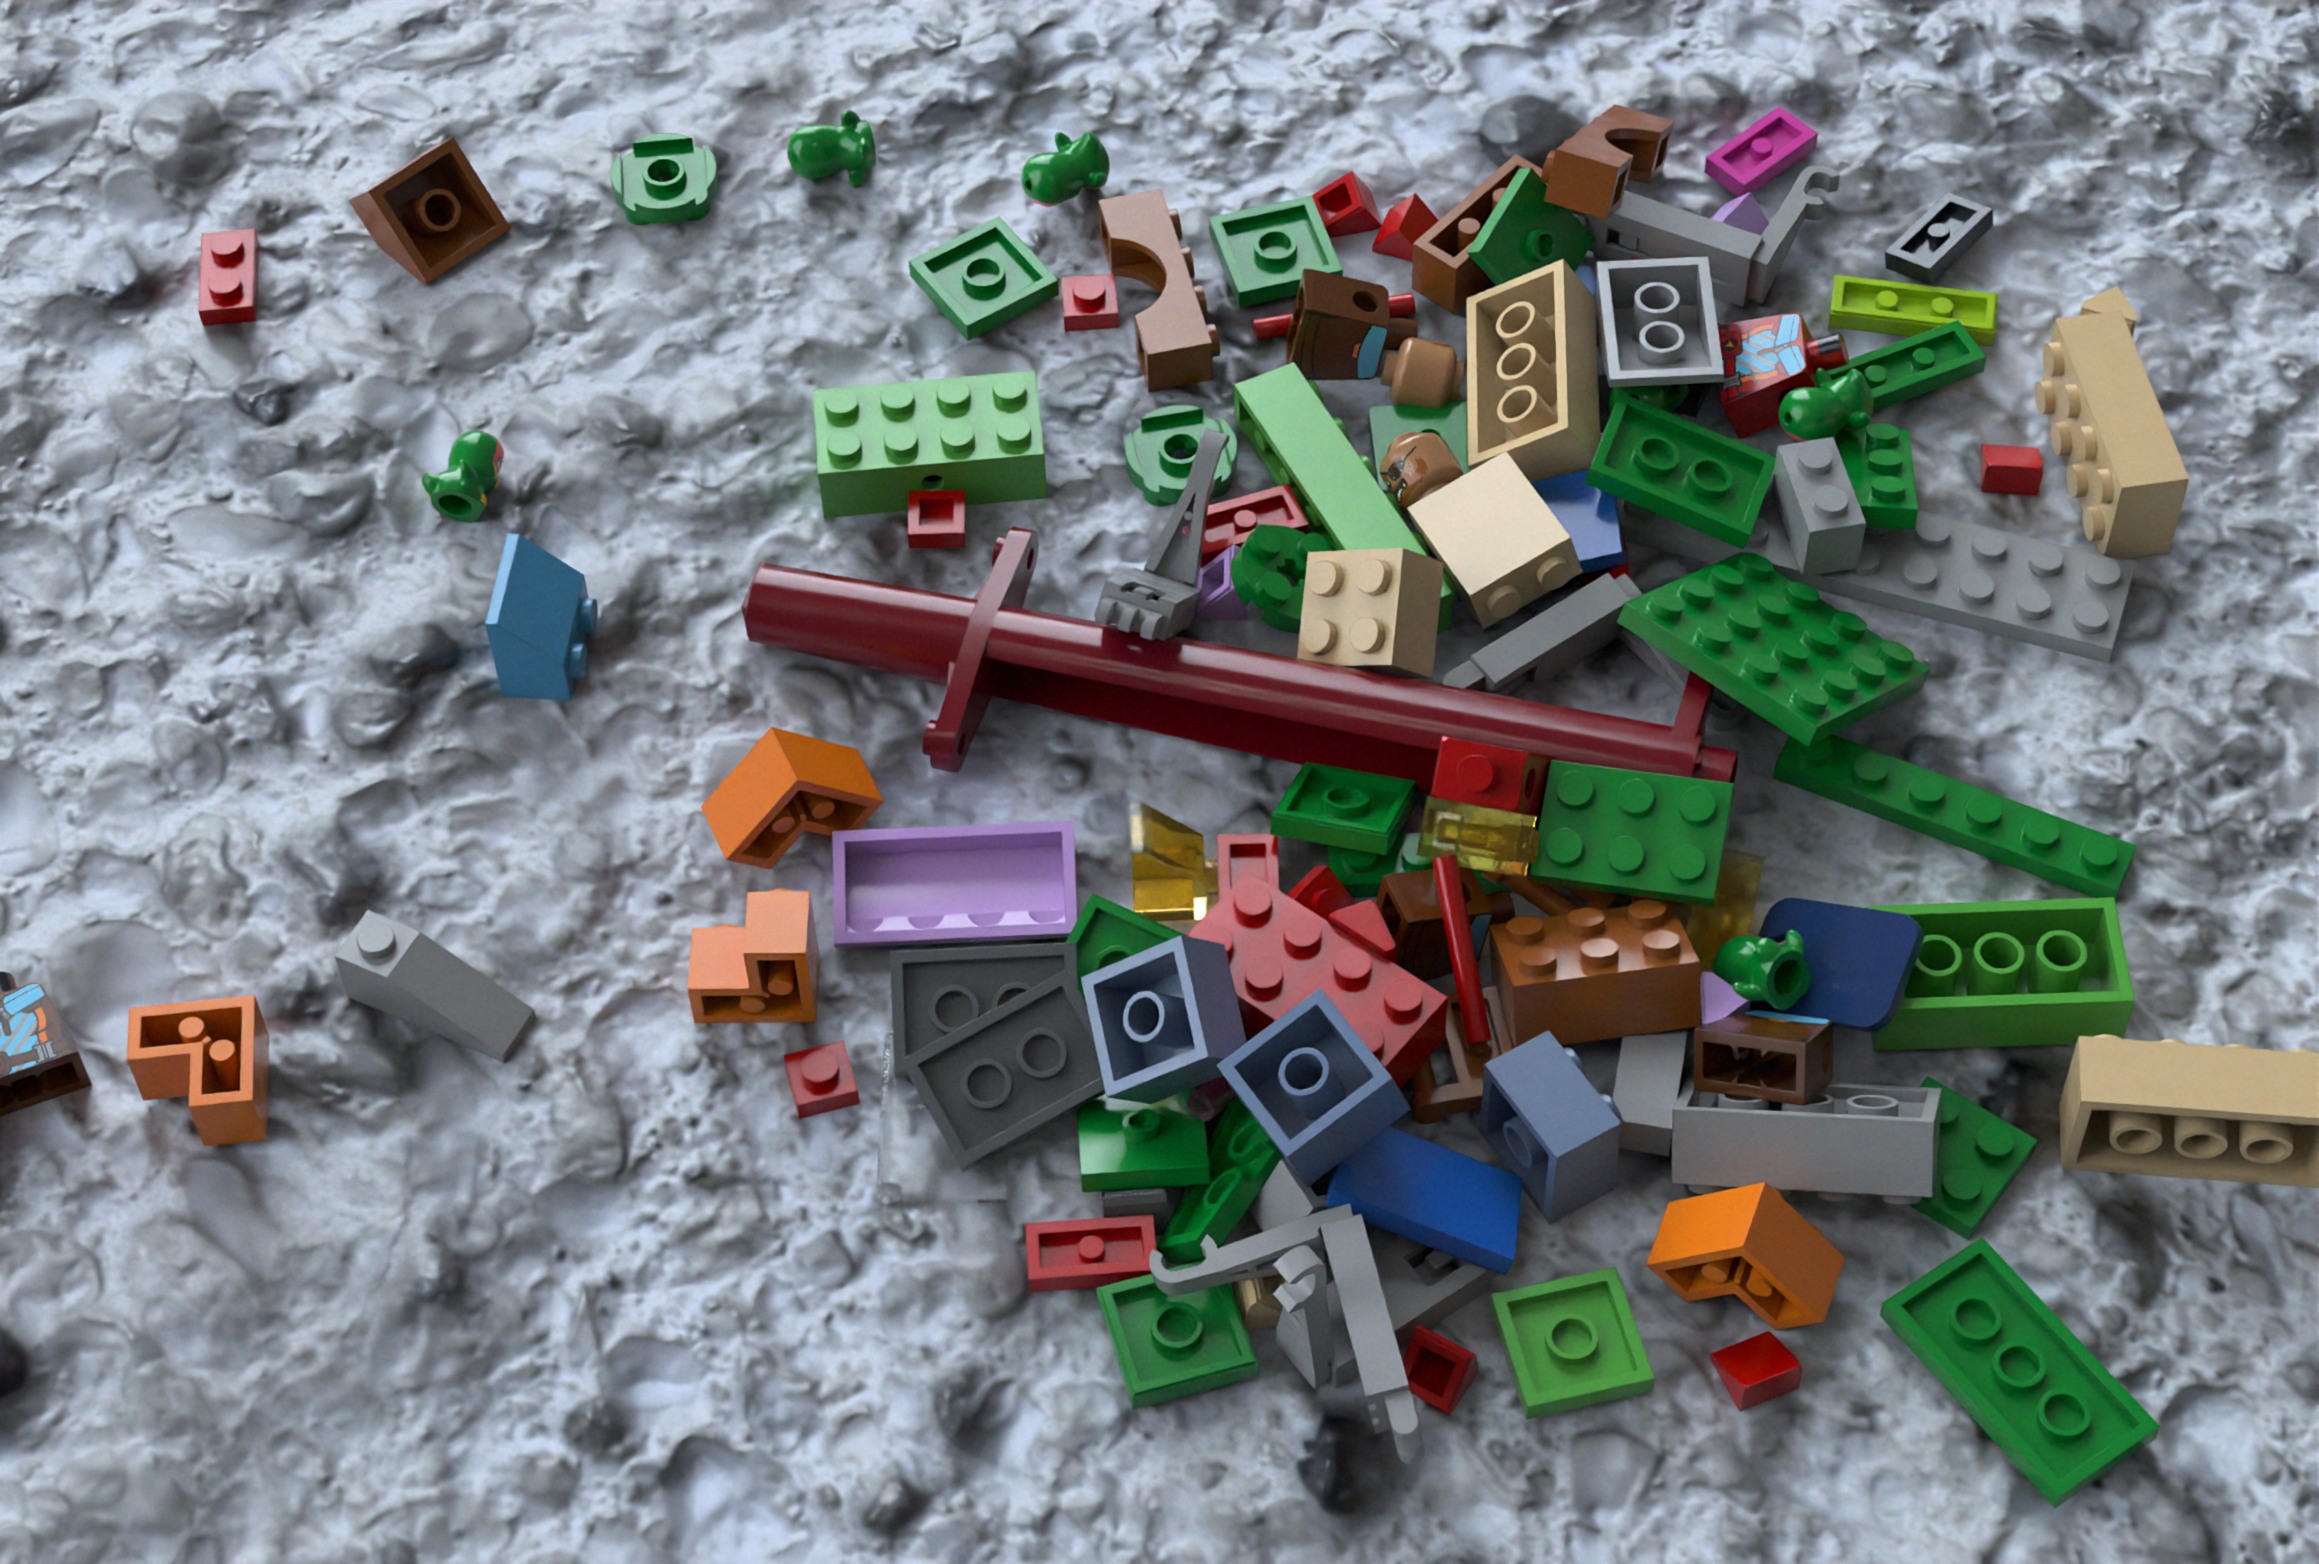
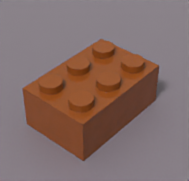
(1596, 973)

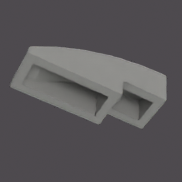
(1648, 1089)

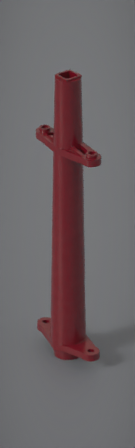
(1186, 685)

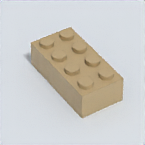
(1534, 373)
(2111, 436)
(2191, 1111)

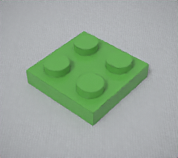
(1571, 1343)

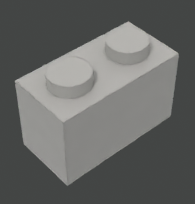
(1818, 506)

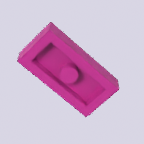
(1761, 152)

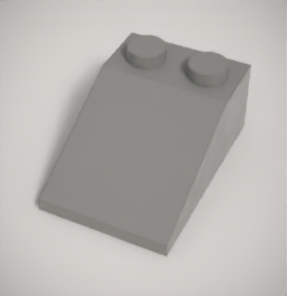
(1657, 322)

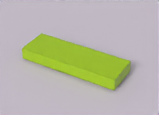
(1910, 308)

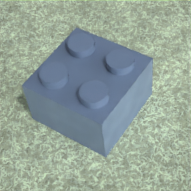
(1163, 1019)
(1314, 1086)
(1550, 1125)

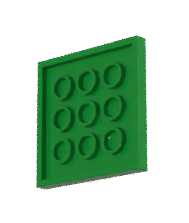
(1775, 646)

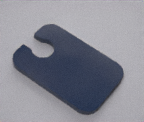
(1854, 958)

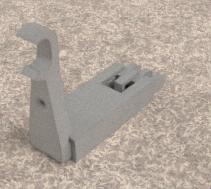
(1739, 260)
(1166, 593)
(1564, 638)
(1345, 1243)
(1415, 1288)

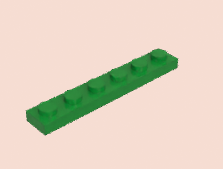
(1958, 814)

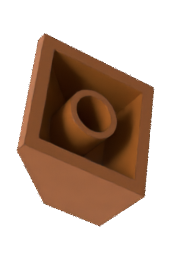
(431, 212)

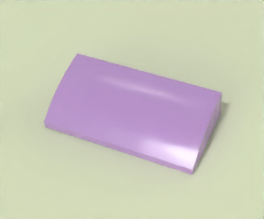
(954, 884)

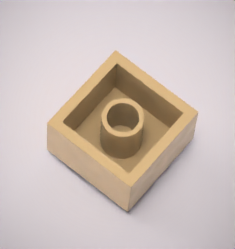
(1372, 610)

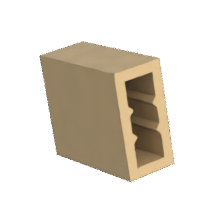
(1495, 539)

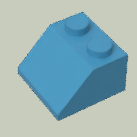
(538, 623)

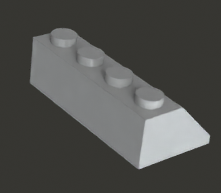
(1836, 1145)

